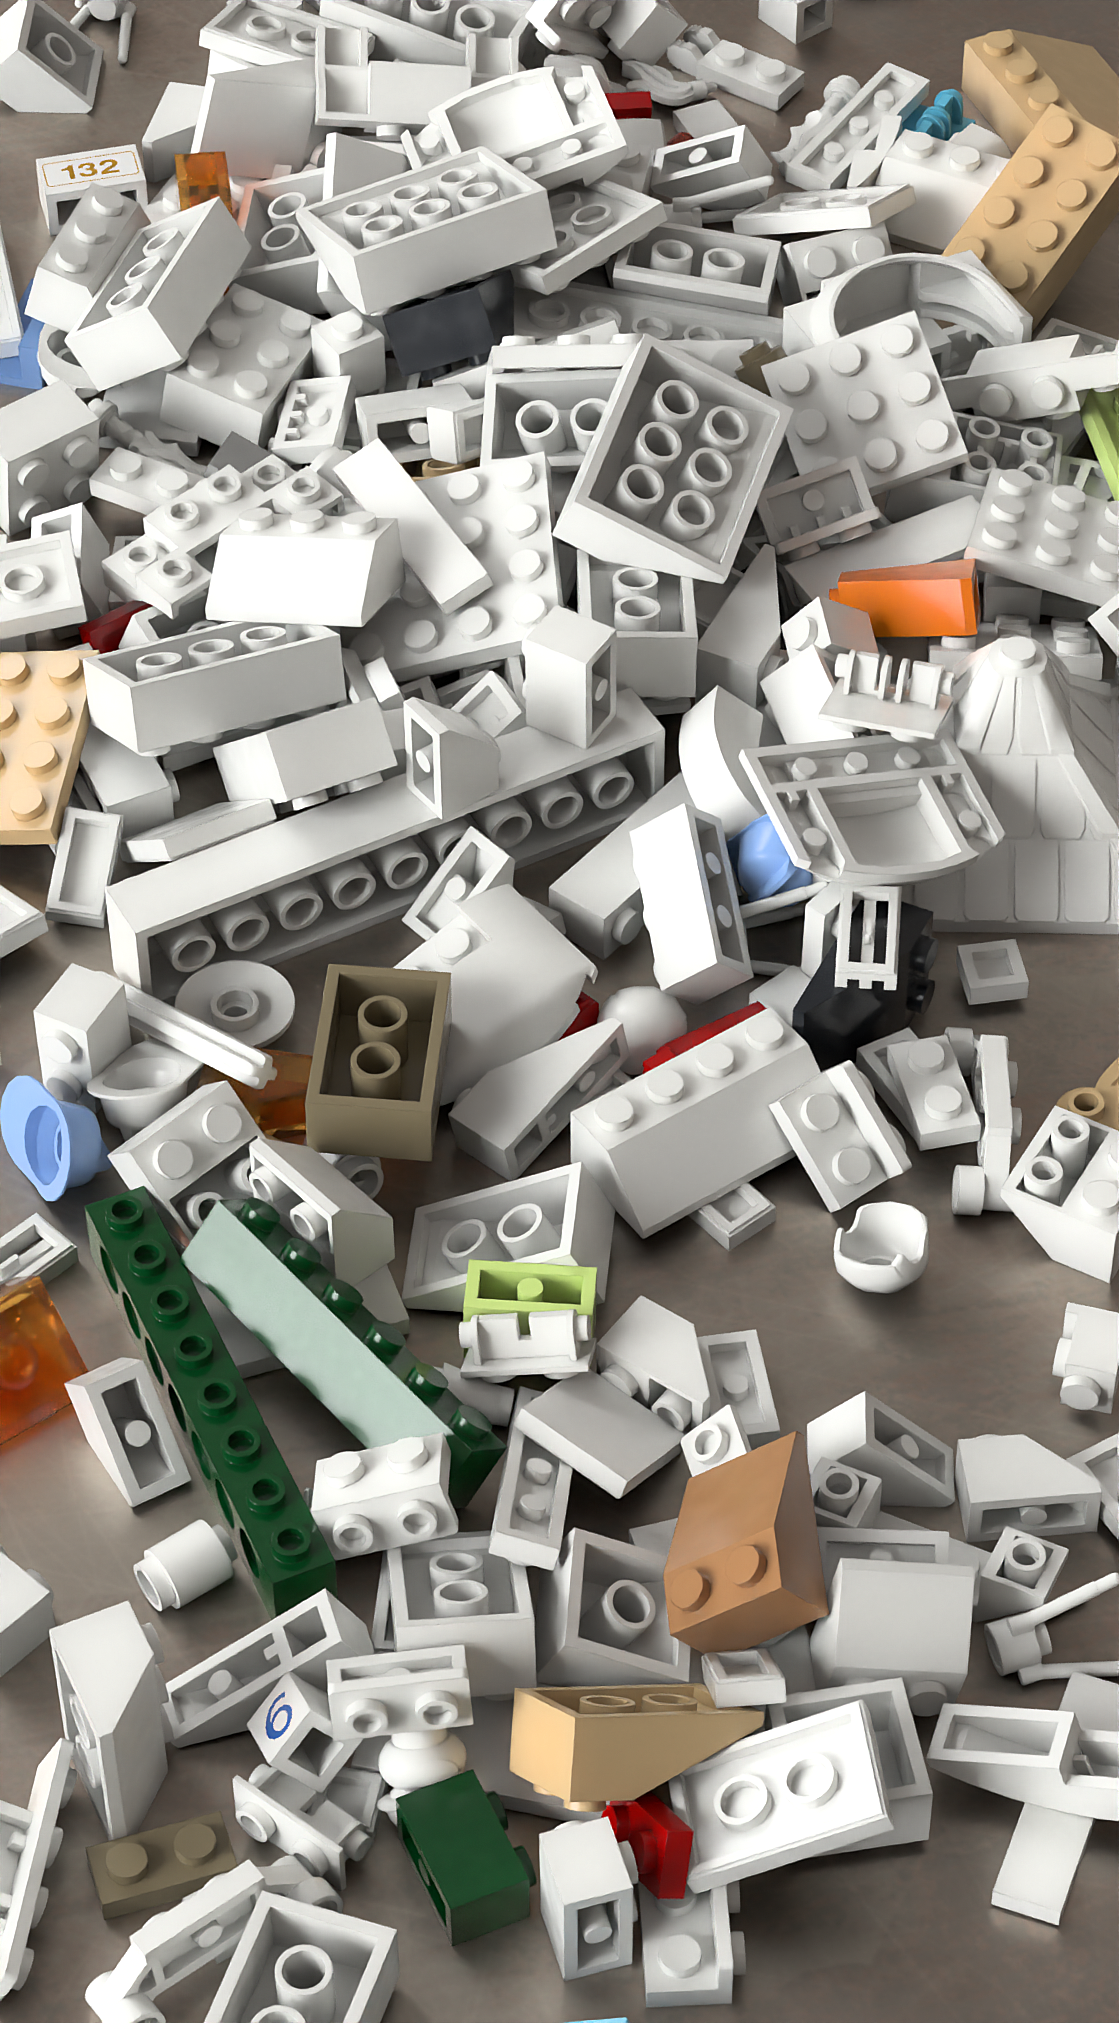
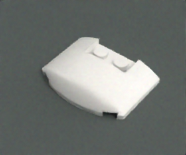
(531, 119)
(874, 807)
(508, 983)

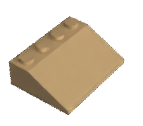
(1020, 73)

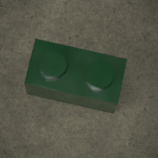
(465, 1857)

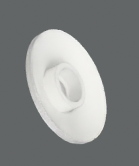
(240, 1000)

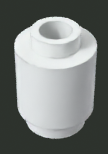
(186, 1565)

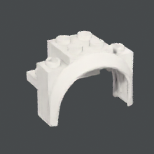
(934, 286)

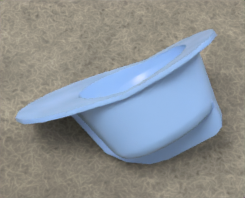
(763, 862)
(50, 1138)

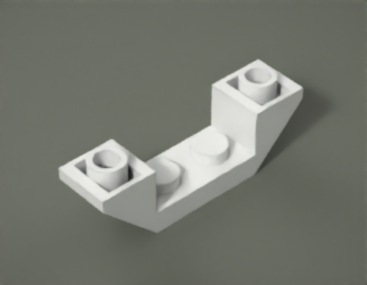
(1006, 1581)

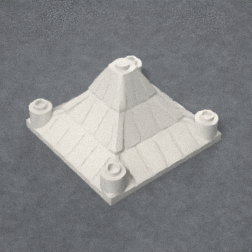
(1051, 774)

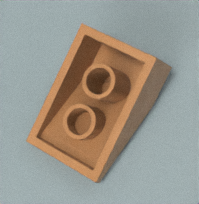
(746, 1551)

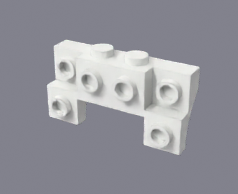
(396, 95)
(1032, 379)
(183, 535)

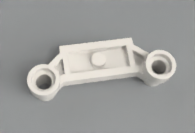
(993, 1087)
(195, 1933)

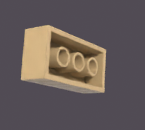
(1045, 209)

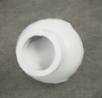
(417, 1761)

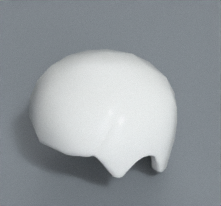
(648, 1022)
(883, 1247)

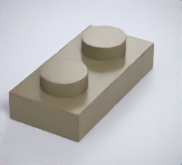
(159, 1864)

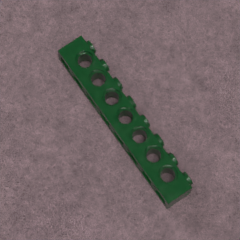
(209, 1403)

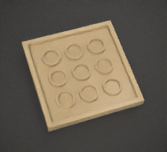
(40, 741)

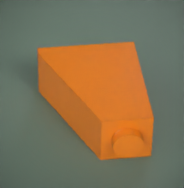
(915, 598)

